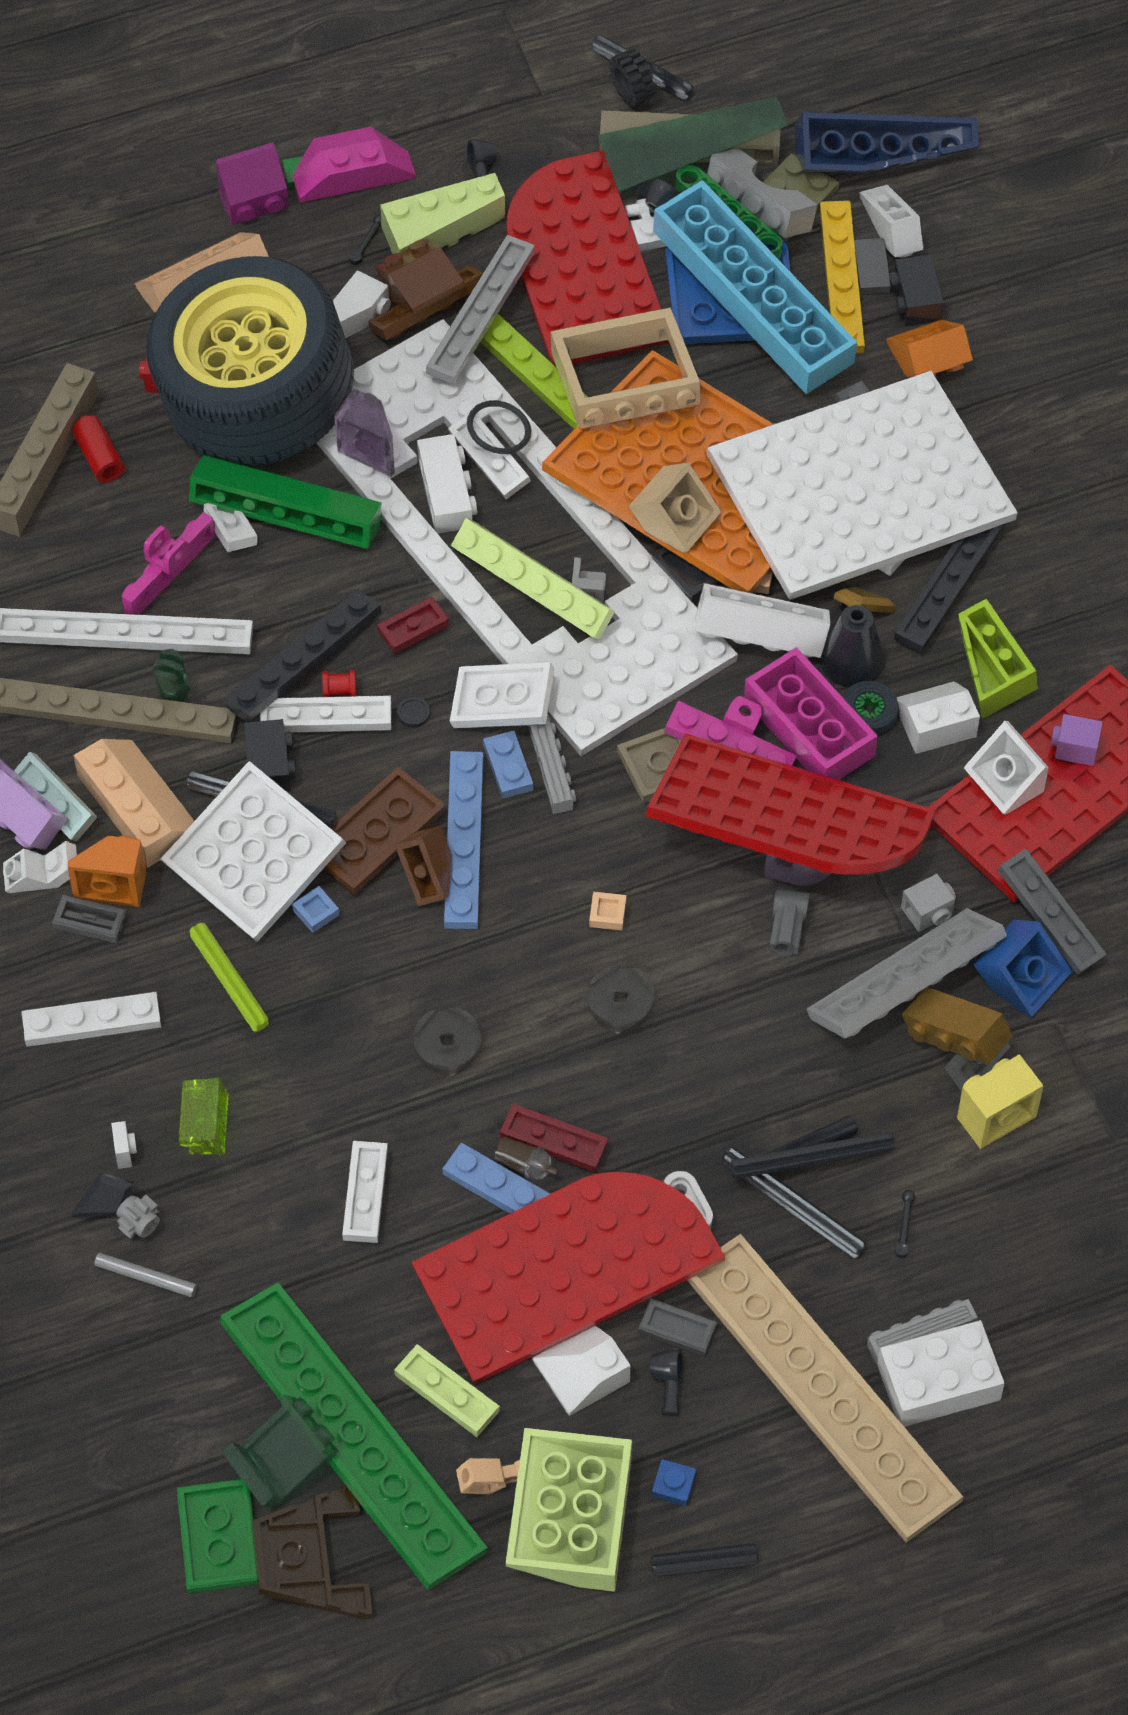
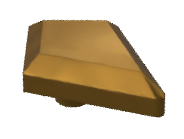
(861, 597)

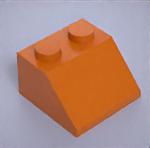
(931, 348)
(109, 872)

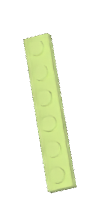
(533, 578)

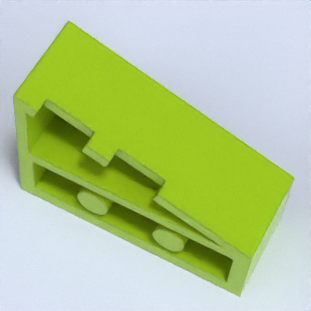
(995, 660)

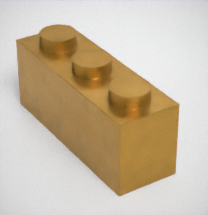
(957, 1025)

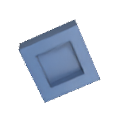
(315, 909)

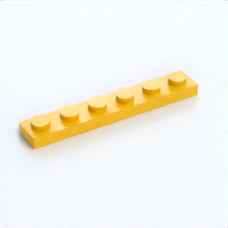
(841, 268)

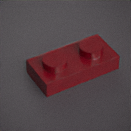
(413, 625)

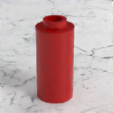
(98, 449)

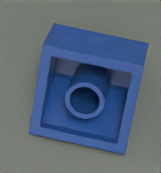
(1023, 966)

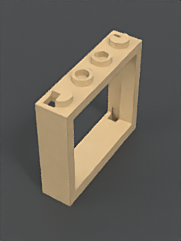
(617, 335)

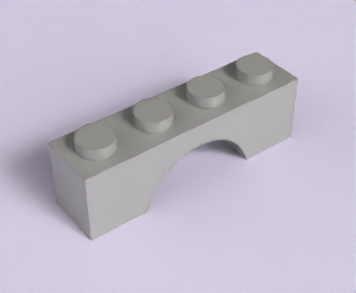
(780, 209)

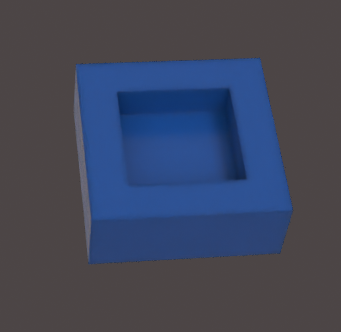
(673, 1482)

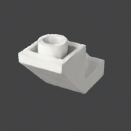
(35, 871)

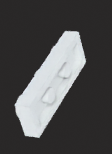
(499, 468)
(365, 1191)

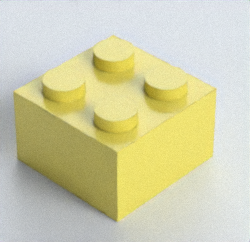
(999, 1100)

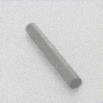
(146, 1275)

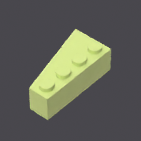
(443, 213)

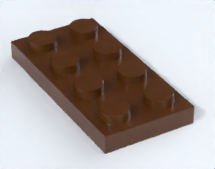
(378, 823)

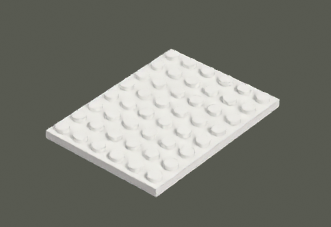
(861, 484)

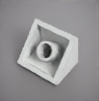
(1008, 769)

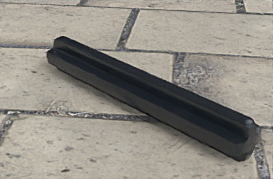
(661, 76)

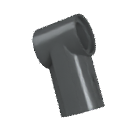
(788, 915)

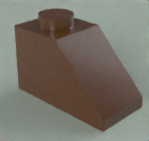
(426, 864)

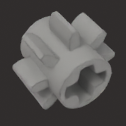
(138, 1216)

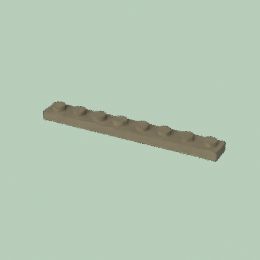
(117, 710)

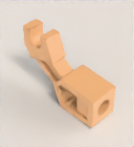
(485, 1475)

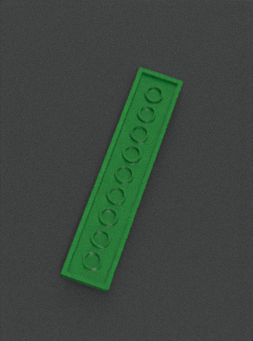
(371, 1454)

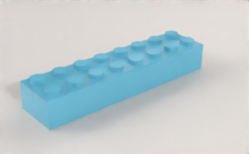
(754, 287)

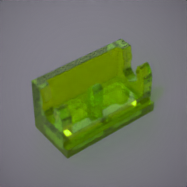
(203, 1116)

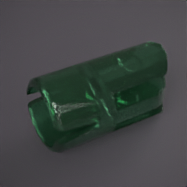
(171, 676)

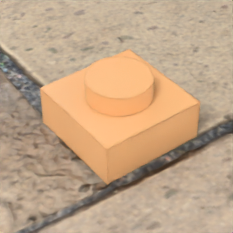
(607, 911)

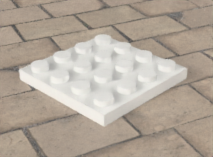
(253, 851)

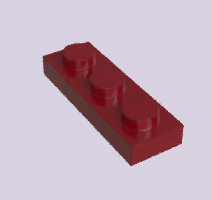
(556, 1137)

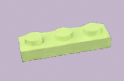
(447, 1390)

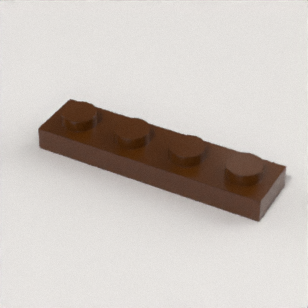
(397, 319)

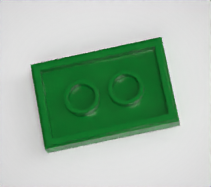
(217, 1535)

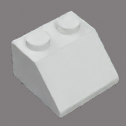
(938, 716)

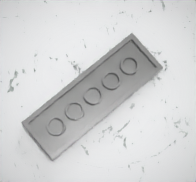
(906, 973)

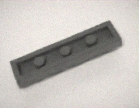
(1052, 911)

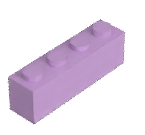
(27, 811)

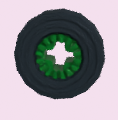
(878, 698)

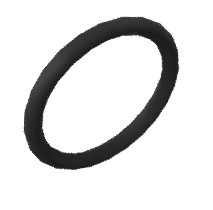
(496, 403)

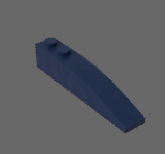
(877, 141)

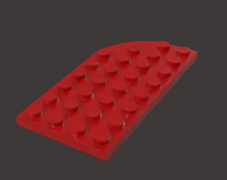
(584, 249)
(1076, 799)
(786, 810)
(563, 1267)

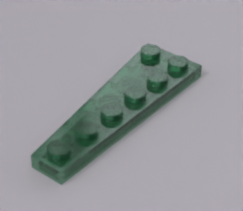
(666, 146)

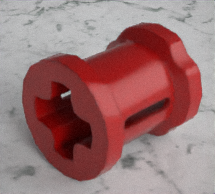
(339, 684)

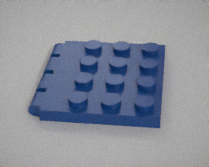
(697, 311)

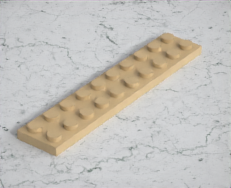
(826, 1390)

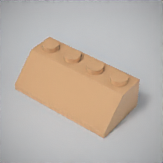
(160, 284)
(133, 795)

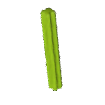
(229, 977)

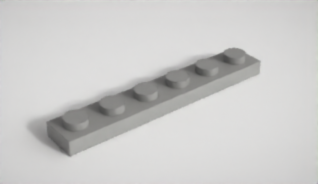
(480, 309)

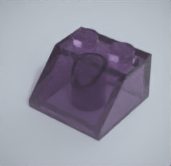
(365, 432)

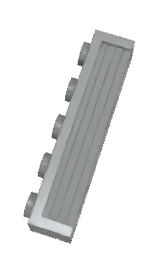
(552, 766)
(939, 1319)

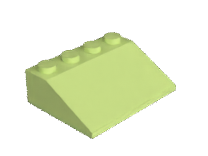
(570, 1507)

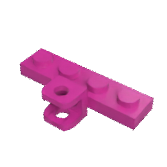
(166, 561)
(734, 730)

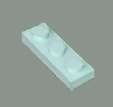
(53, 789)

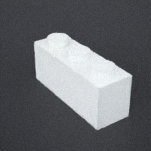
(445, 482)

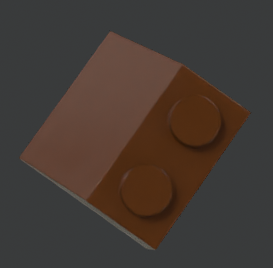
(419, 276)

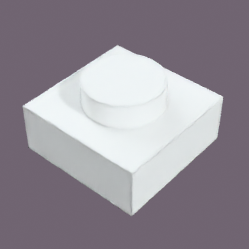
(124, 1144)

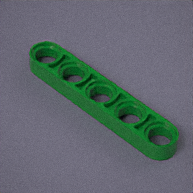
(763, 232)

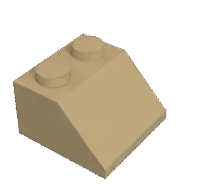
(675, 507)

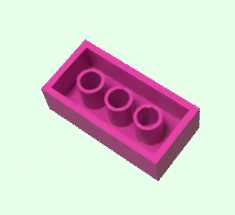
(811, 716)

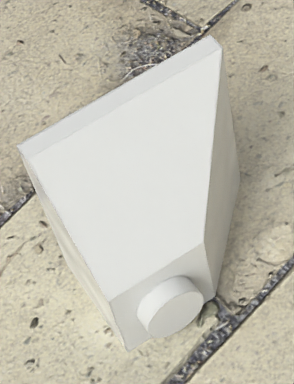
(583, 1369)

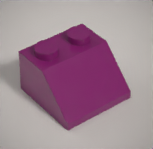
(251, 184)

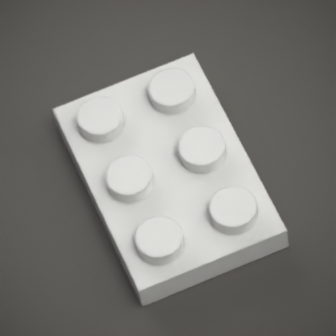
(502, 695)

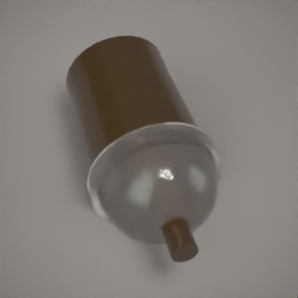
(524, 1159)

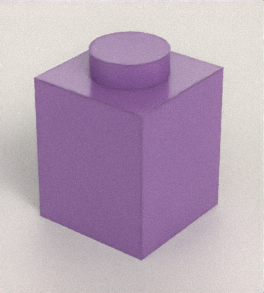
(1077, 739)

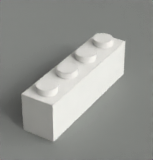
(761, 621)

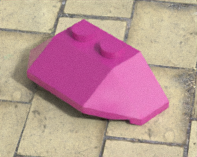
(350, 164)

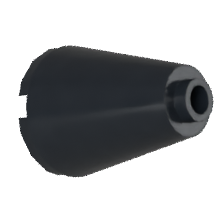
(853, 648)

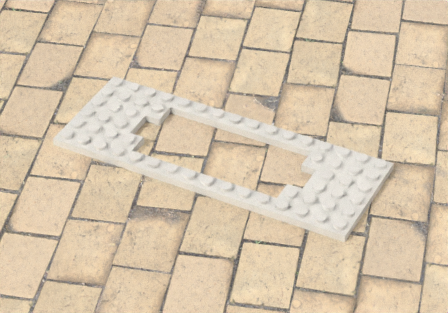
(597, 683)

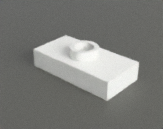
(231, 528)

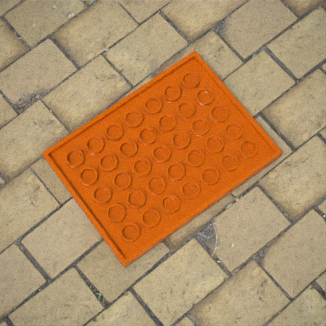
(621, 457)

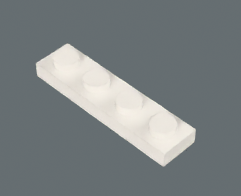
(331, 713)
(91, 1019)

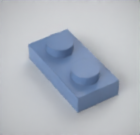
(508, 764)

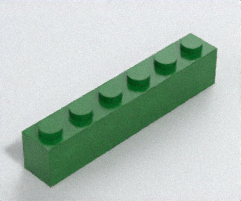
(285, 501)

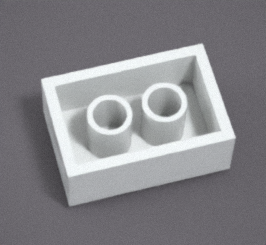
(940, 1373)

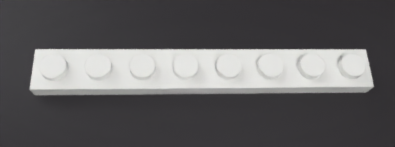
(125, 631)

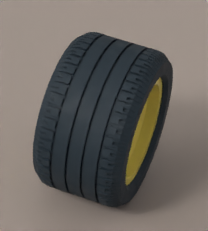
(250, 360)

